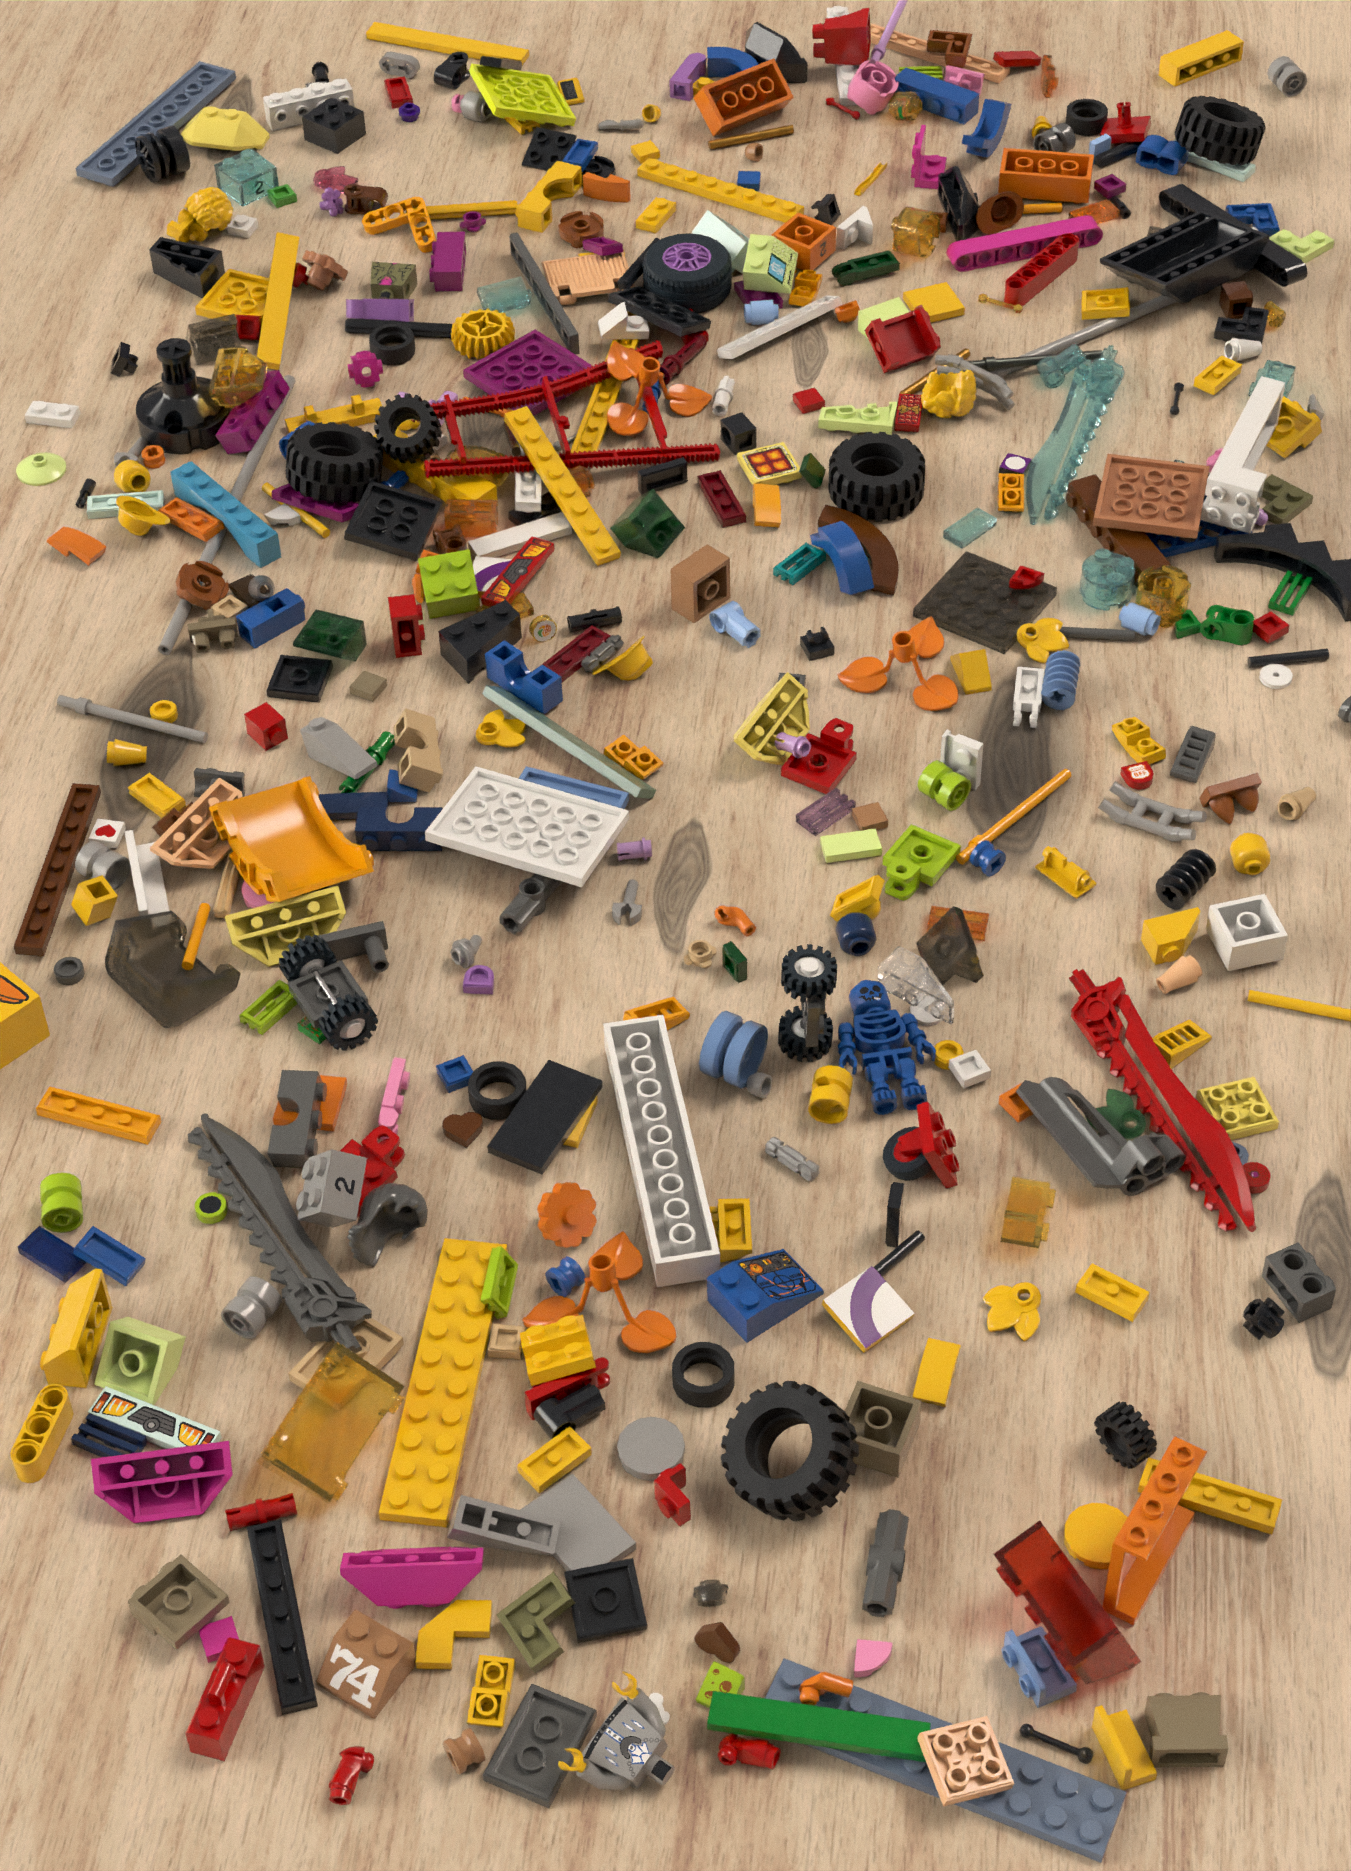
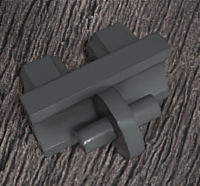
(206, 777)

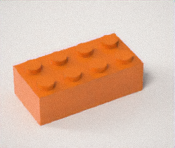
(743, 97)
(1046, 175)

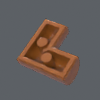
(953, 44)

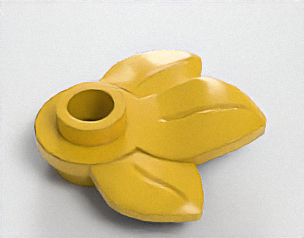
(1046, 638)
(500, 731)
(1011, 1311)

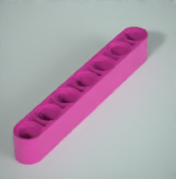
(1019, 243)

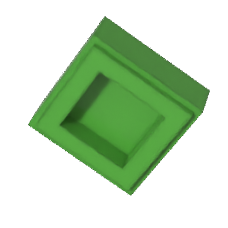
(282, 195)

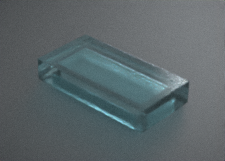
(969, 528)

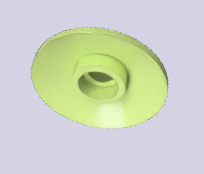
(41, 469)

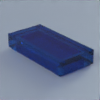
(51, 1254)

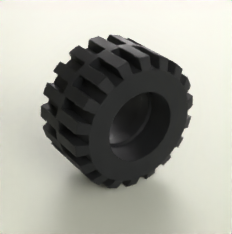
(399, 411)

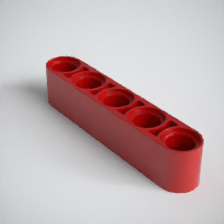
(1041, 270)

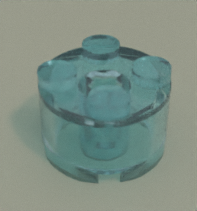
(1107, 580)

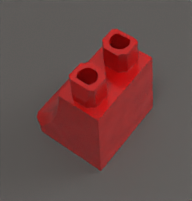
(845, 38)

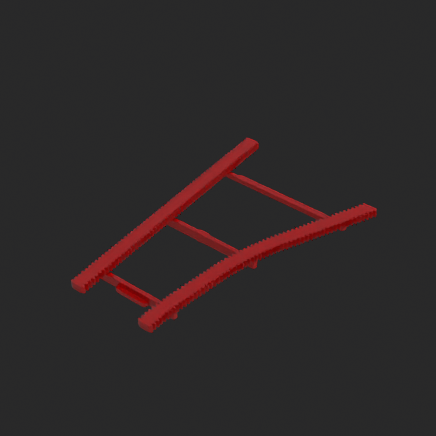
(548, 391)

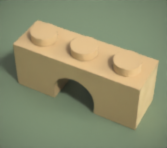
(421, 762)

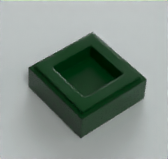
(812, 470)
(734, 962)

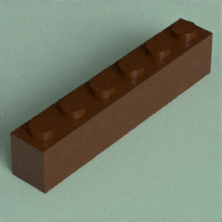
(1083, 498)

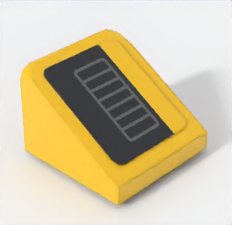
(571, 91)

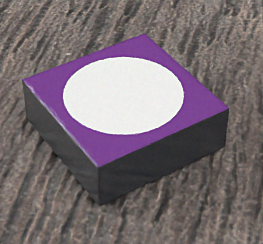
(1015, 464)

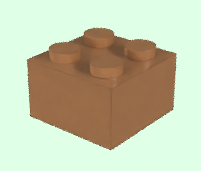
(700, 583)

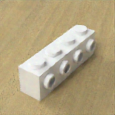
(289, 107)

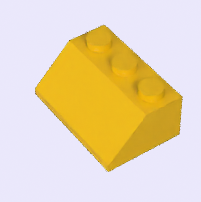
(77, 1332)

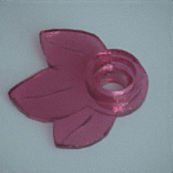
(334, 178)

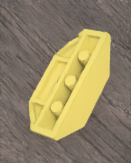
(224, 130)
(779, 711)
(272, 927)

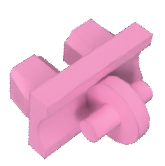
(964, 78)

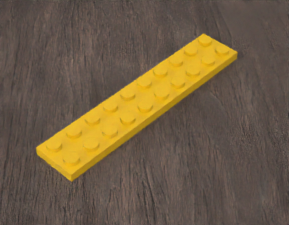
(441, 1389)

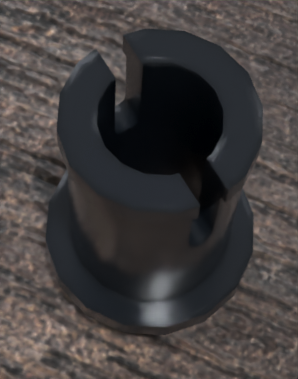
(320, 72)

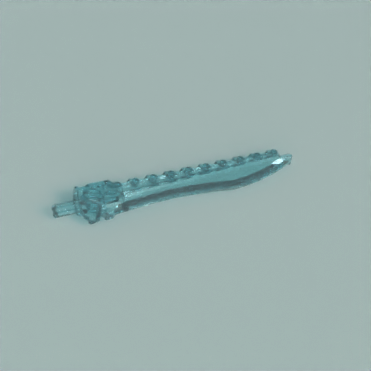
(1102, 382)

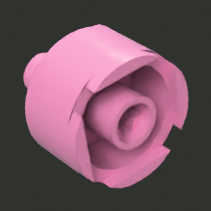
(872, 86)

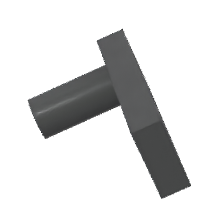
(358, 941)

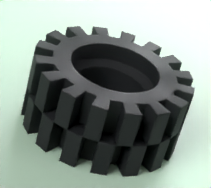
(1125, 1434)

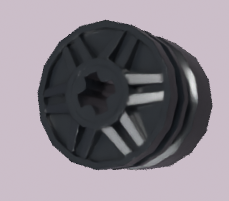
(162, 153)

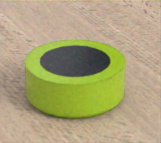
(211, 1208)

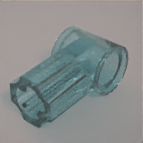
(1055, 368)

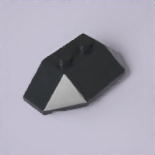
(767, 44)
(959, 202)

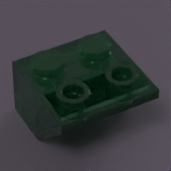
(647, 525)
(332, 635)

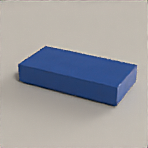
(581, 153)
(109, 1255)

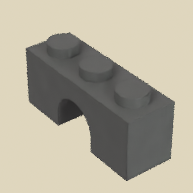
(296, 1142)

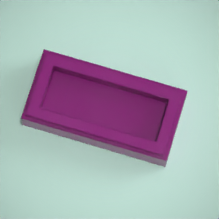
(602, 246)

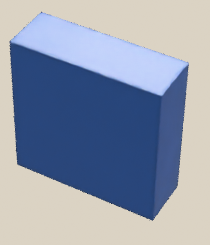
(749, 179)
(454, 1073)

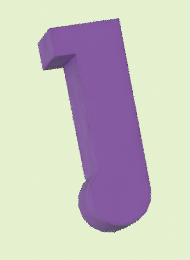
(690, 70)
(381, 309)

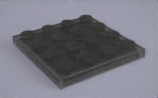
(980, 606)

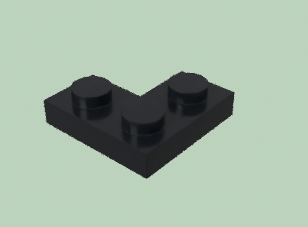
(1249, 328)

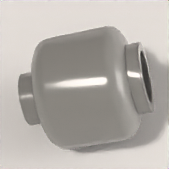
(475, 107)

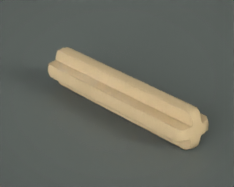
(226, 889)

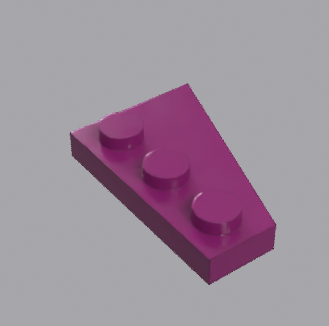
(336, 511)

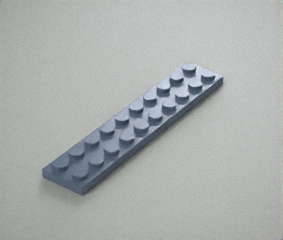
(173, 107)
(1045, 1796)

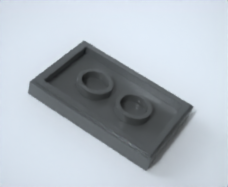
(536, 1742)

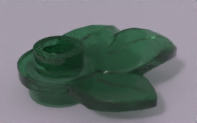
(1119, 1112)

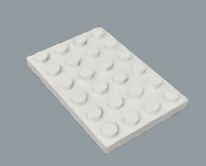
(527, 826)

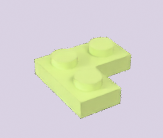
(1305, 248)

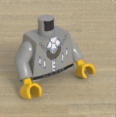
(625, 1745)

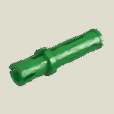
(378, 752)

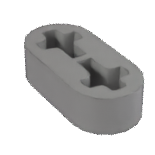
(399, 64)

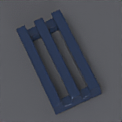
(90, 1429)

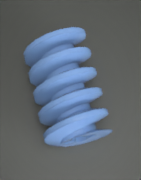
(1060, 680)

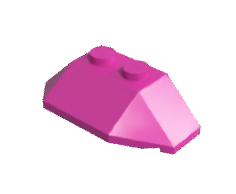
(163, 1481)
(412, 1574)

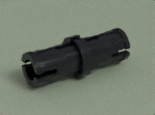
(594, 618)

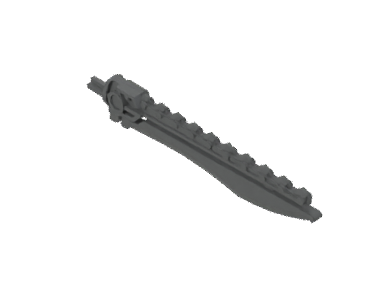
(320, 1303)

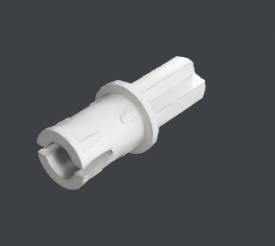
(723, 396)

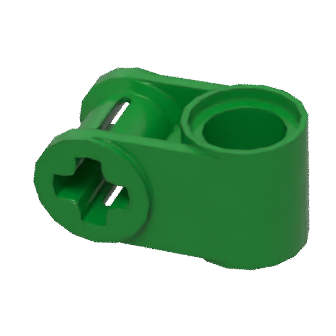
(1230, 625)

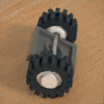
(810, 976)
(327, 993)

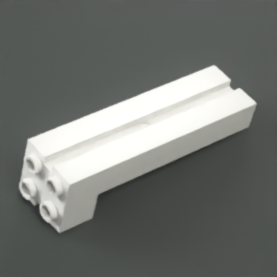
(1233, 483)

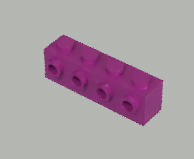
(250, 418)

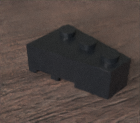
(187, 265)
(468, 640)

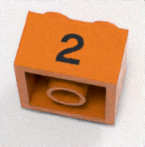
(809, 238)

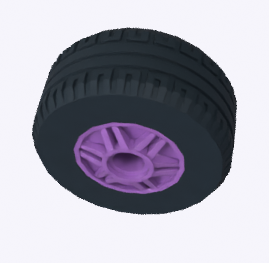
(689, 271)

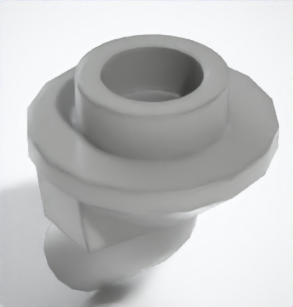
(464, 950)

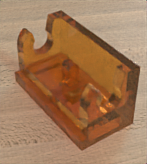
(474, 517)

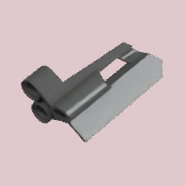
(1104, 1158)

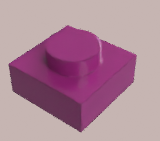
(1110, 186)

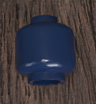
(856, 934)

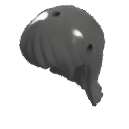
(383, 1214)

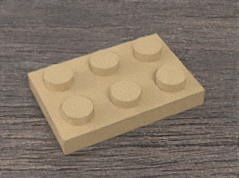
(377, 1346)

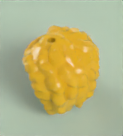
(210, 208)
(949, 393)

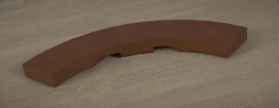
(874, 543)

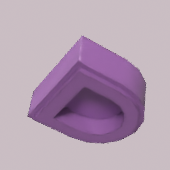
(479, 980)

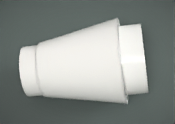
(1242, 349)

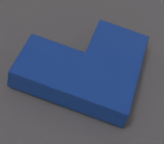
(1259, 215)

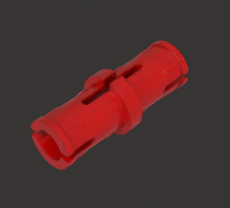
(261, 1512)

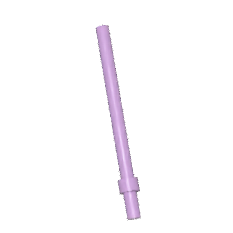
(879, 50)

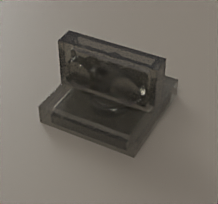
(210, 335)
(950, 948)

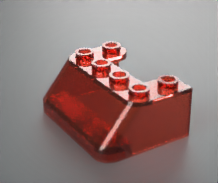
(1059, 1598)

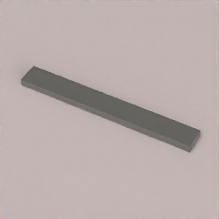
(544, 293)

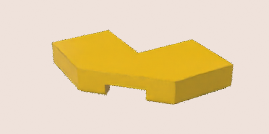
(459, 1619)

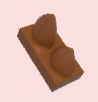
(1221, 796)

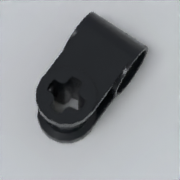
(452, 71)

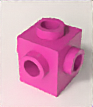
(361, 360)

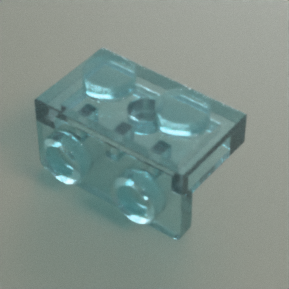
(505, 295)

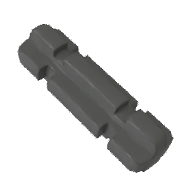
(602, 653)

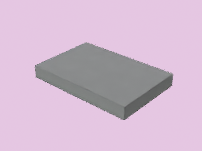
(586, 1531)

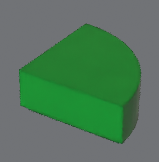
(1187, 625)

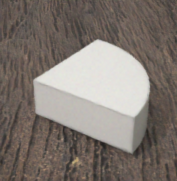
(283, 514)

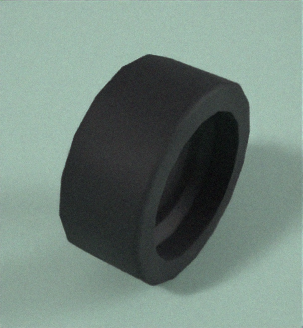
(1086, 108)
(392, 333)
(490, 1073)
(703, 1395)

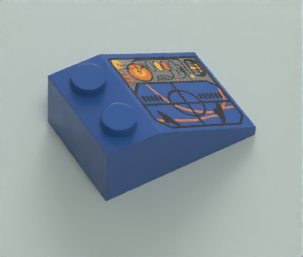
(760, 1292)

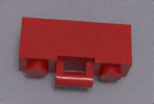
(225, 1699)

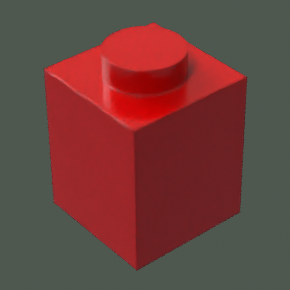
(266, 726)

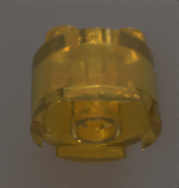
(915, 232)
(1164, 592)

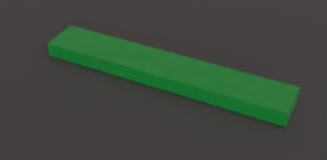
(816, 1726)

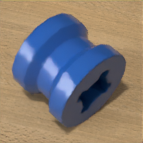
(987, 858)
(565, 1276)

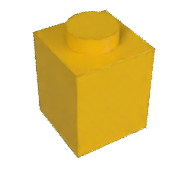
(94, 900)

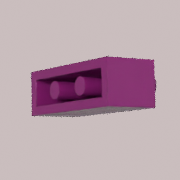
(448, 261)

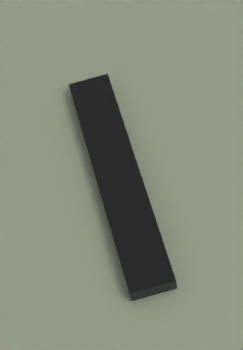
(282, 1617)

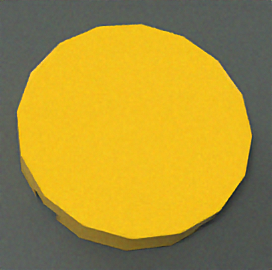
(1091, 1533)

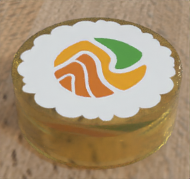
(543, 628)

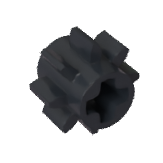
(1263, 1318)

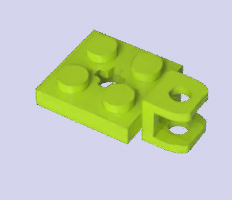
(908, 868)

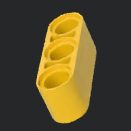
(42, 1447)

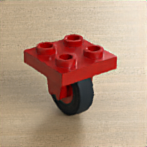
(922, 1149)

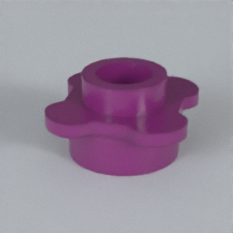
(472, 221)

